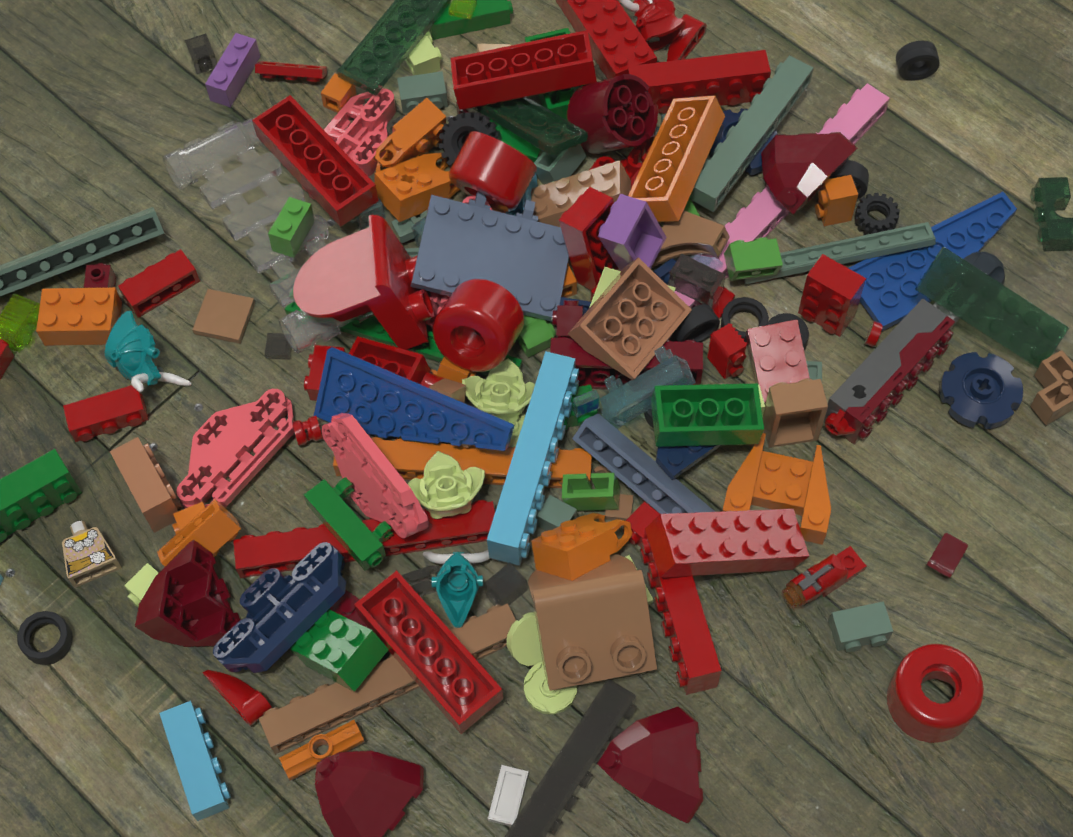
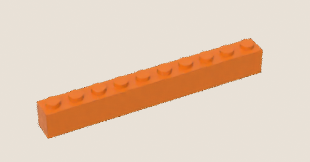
(412, 457)

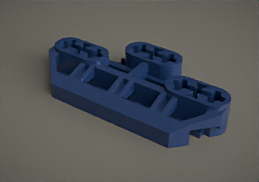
(282, 610)

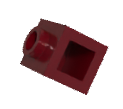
(99, 276)
(567, 316)

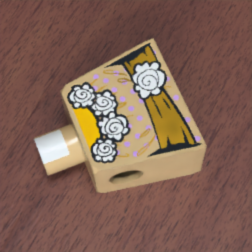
(87, 555)

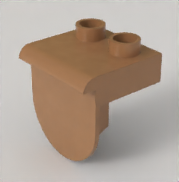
(593, 624)

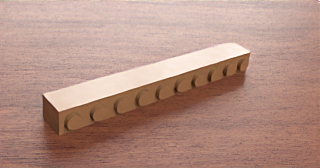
(387, 681)

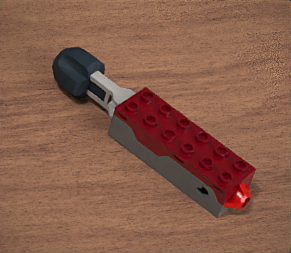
(897, 363)

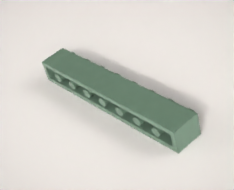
(751, 132)
(79, 250)

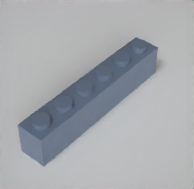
(636, 468)

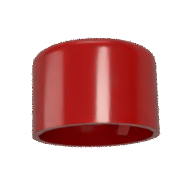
(492, 170)
(487, 310)
(917, 713)

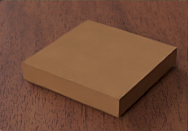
(223, 316)

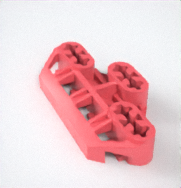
(367, 130)
(227, 443)
(376, 483)

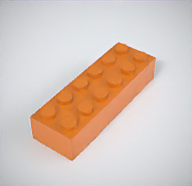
(678, 156)

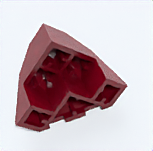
(801, 164)
(187, 601)
(659, 762)
(365, 791)

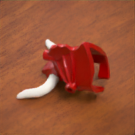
(656, 19)

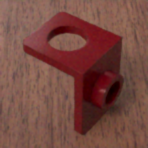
(947, 555)

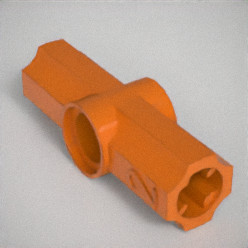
(304, 758)

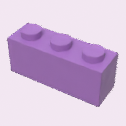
(232, 70)

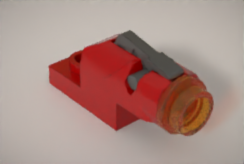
(823, 577)

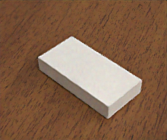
(508, 795)

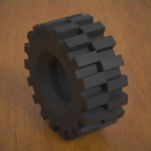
(460, 126)

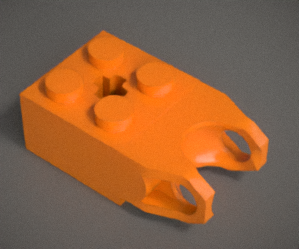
(412, 135)
(409, 185)
(578, 545)

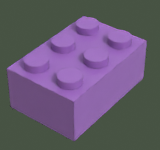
(631, 232)

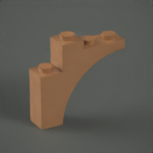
(691, 236)

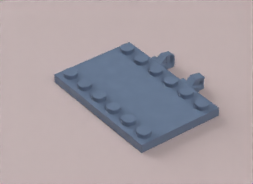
(481, 243)

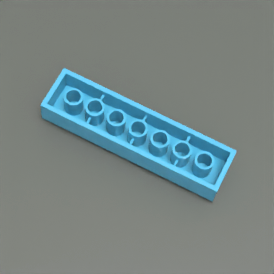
(532, 459)

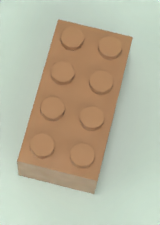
(558, 196)

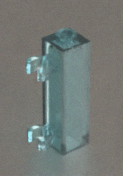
(635, 396)

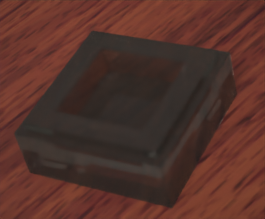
(277, 347)

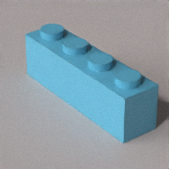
(194, 760)

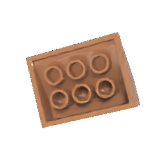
(630, 320)

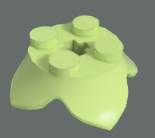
(501, 393)
(446, 487)

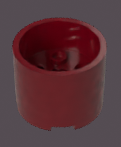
(614, 113)

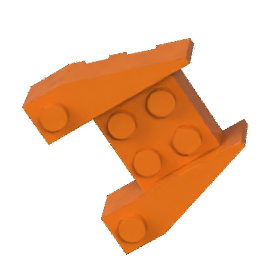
(783, 483)

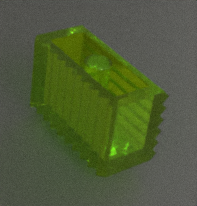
(18, 322)

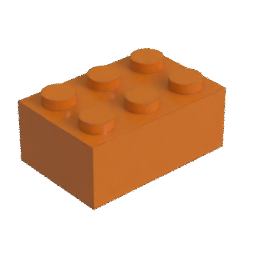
(77, 315)

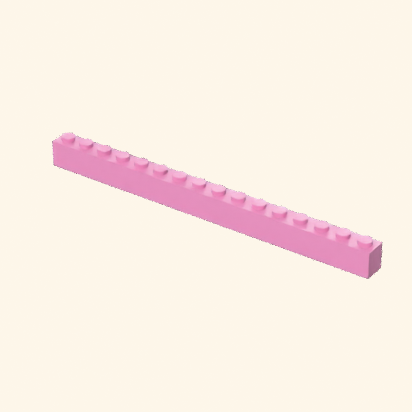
(765, 210)

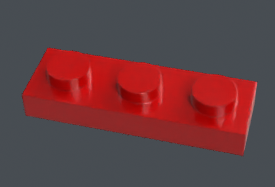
(291, 71)

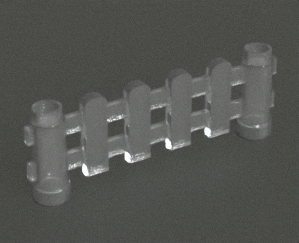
(238, 142)

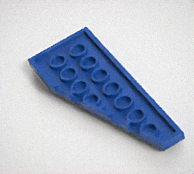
(893, 277)
(402, 408)

